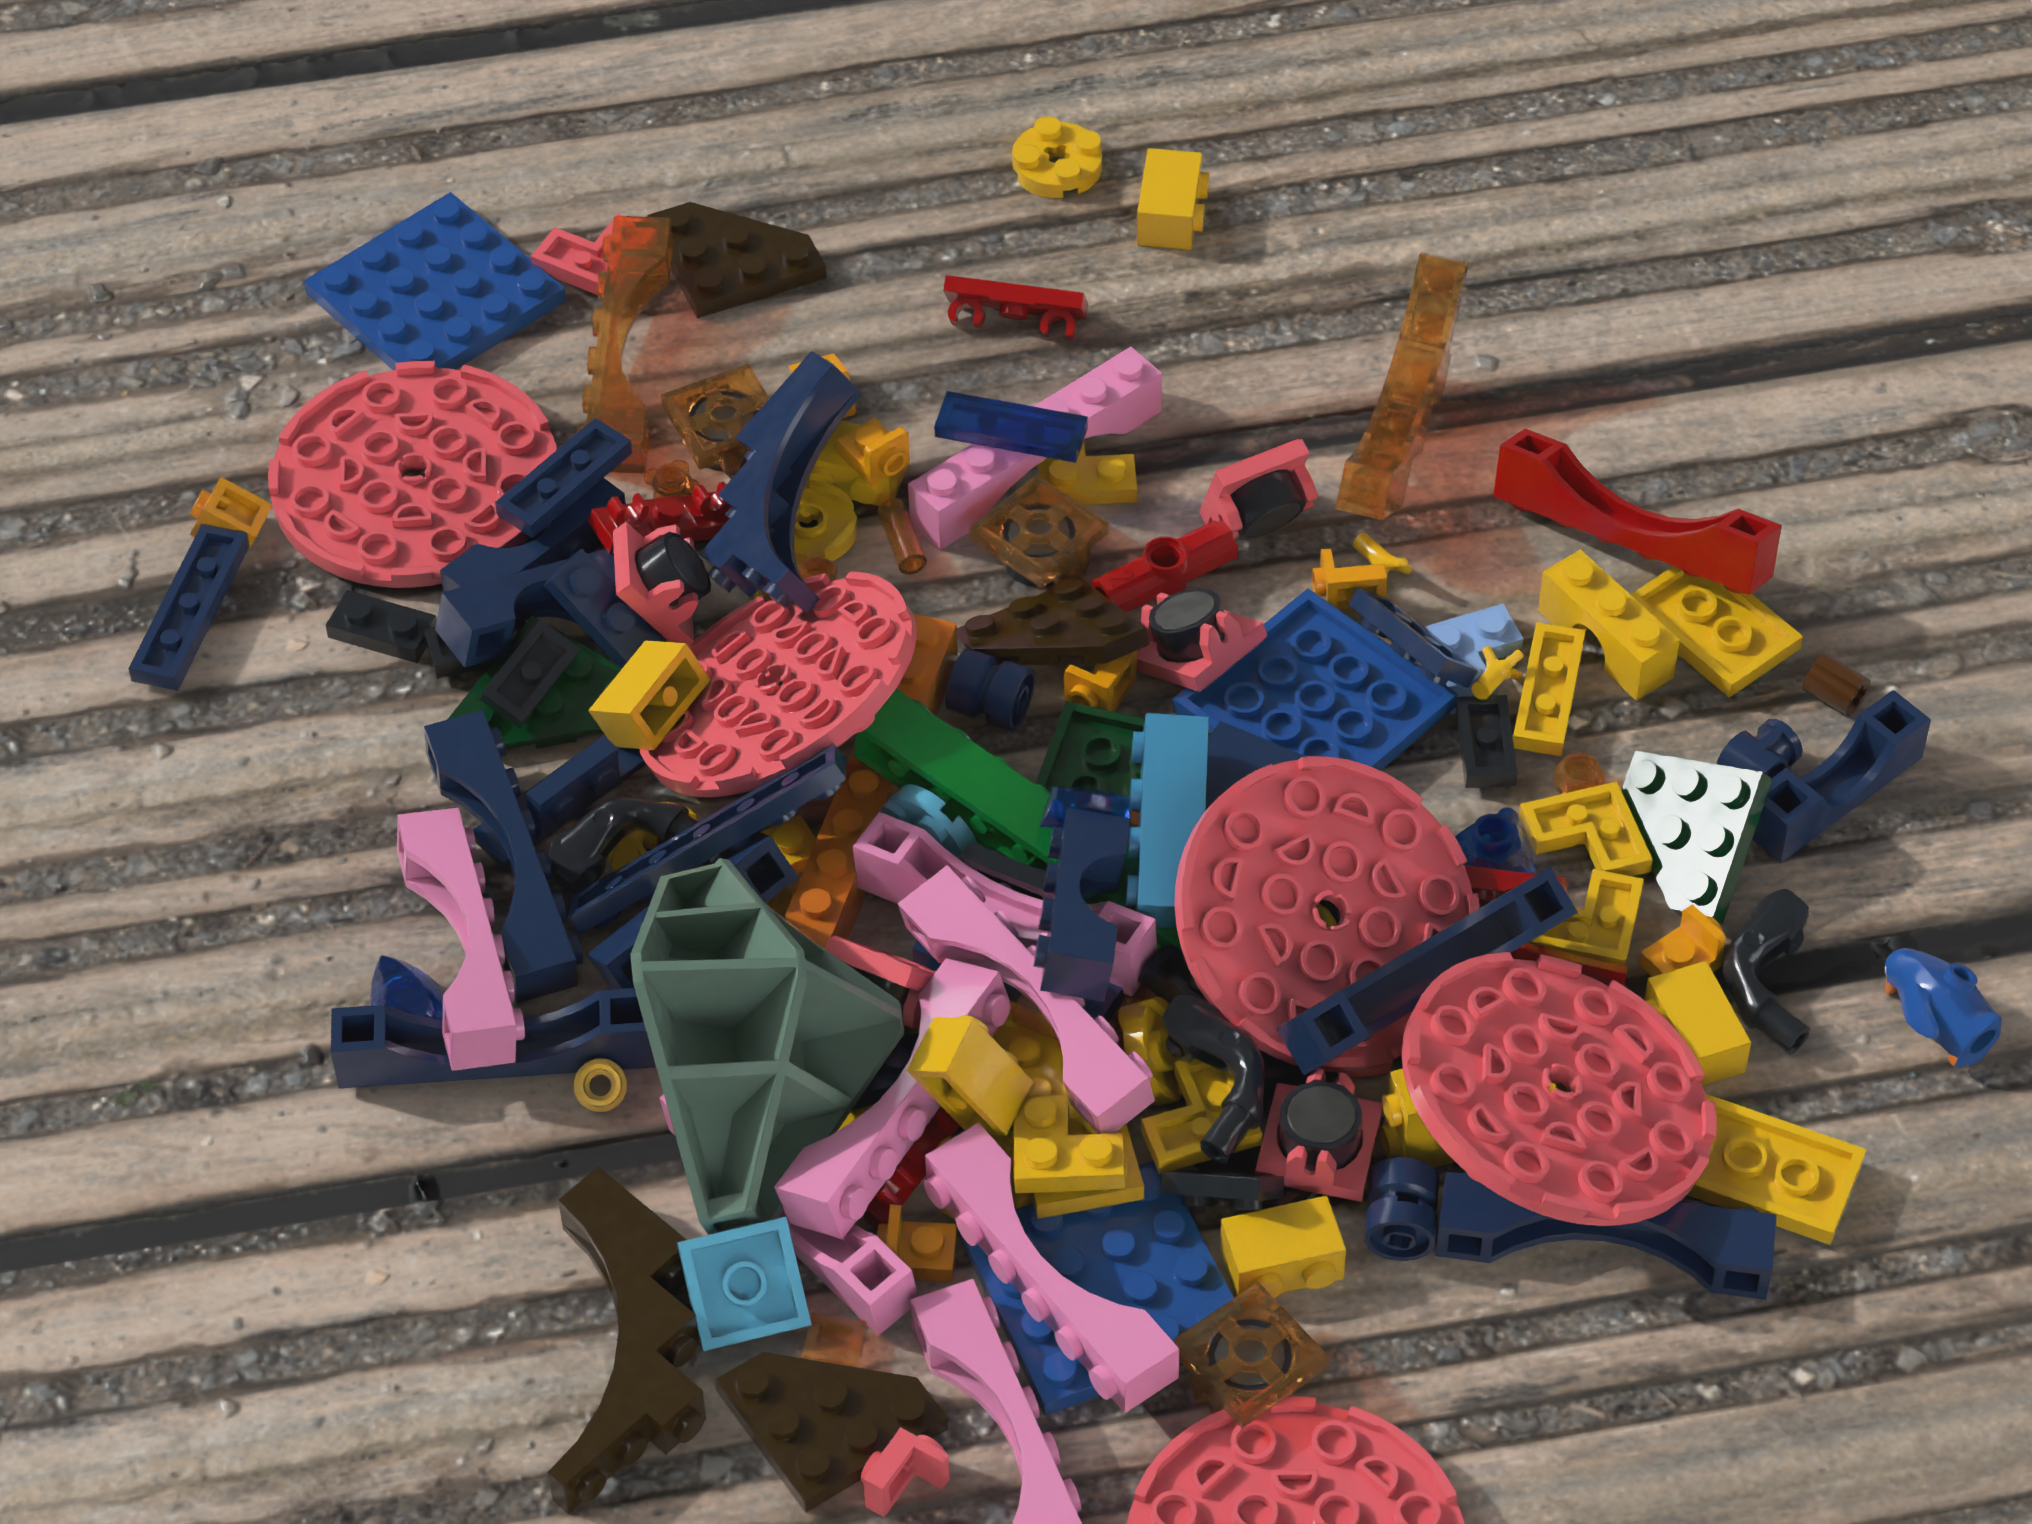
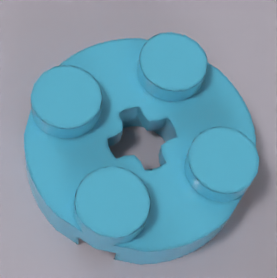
(923, 809)

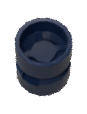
(983, 687)
(1401, 1209)

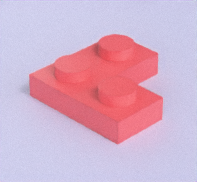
(572, 258)

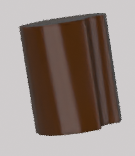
(1836, 684)

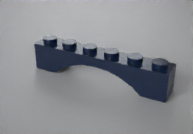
(472, 774)
(1398, 985)
(398, 1048)
(1715, 1245)

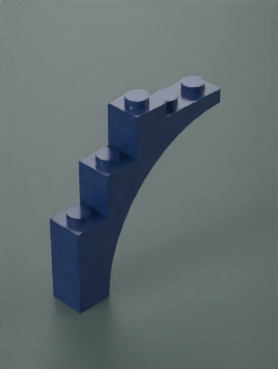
(765, 494)

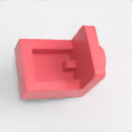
(892, 1470)

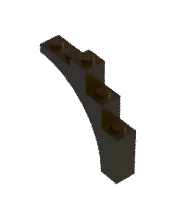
(656, 1335)

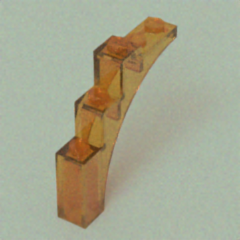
(1380, 466)

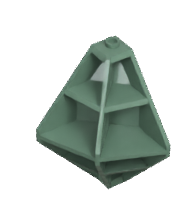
(751, 1037)

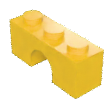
(1635, 643)

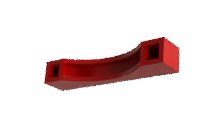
(1550, 480)

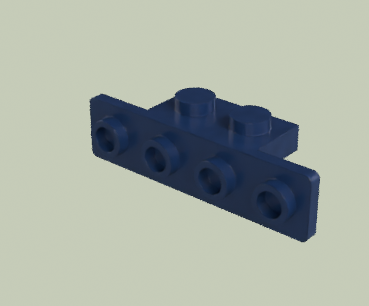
(569, 791)

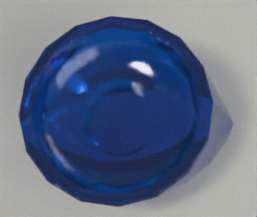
(1082, 799)
(406, 988)

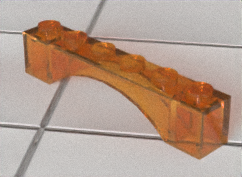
(637, 270)

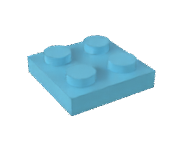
(744, 1283)

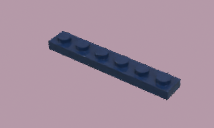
(724, 830)

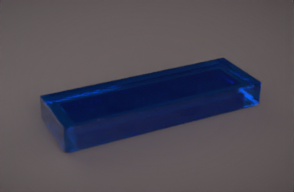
(1011, 426)

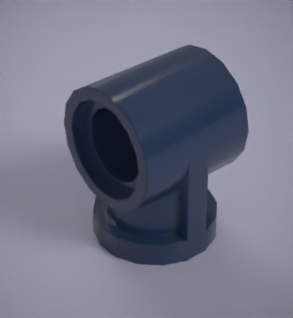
(1769, 751)

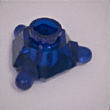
(1497, 843)

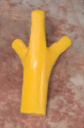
(1378, 555)
(1496, 673)

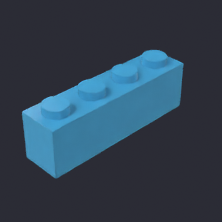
(1169, 806)

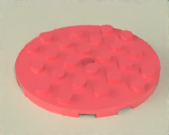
(344, 460)
(834, 674)
(1277, 851)
(1604, 1152)
(1295, 1468)

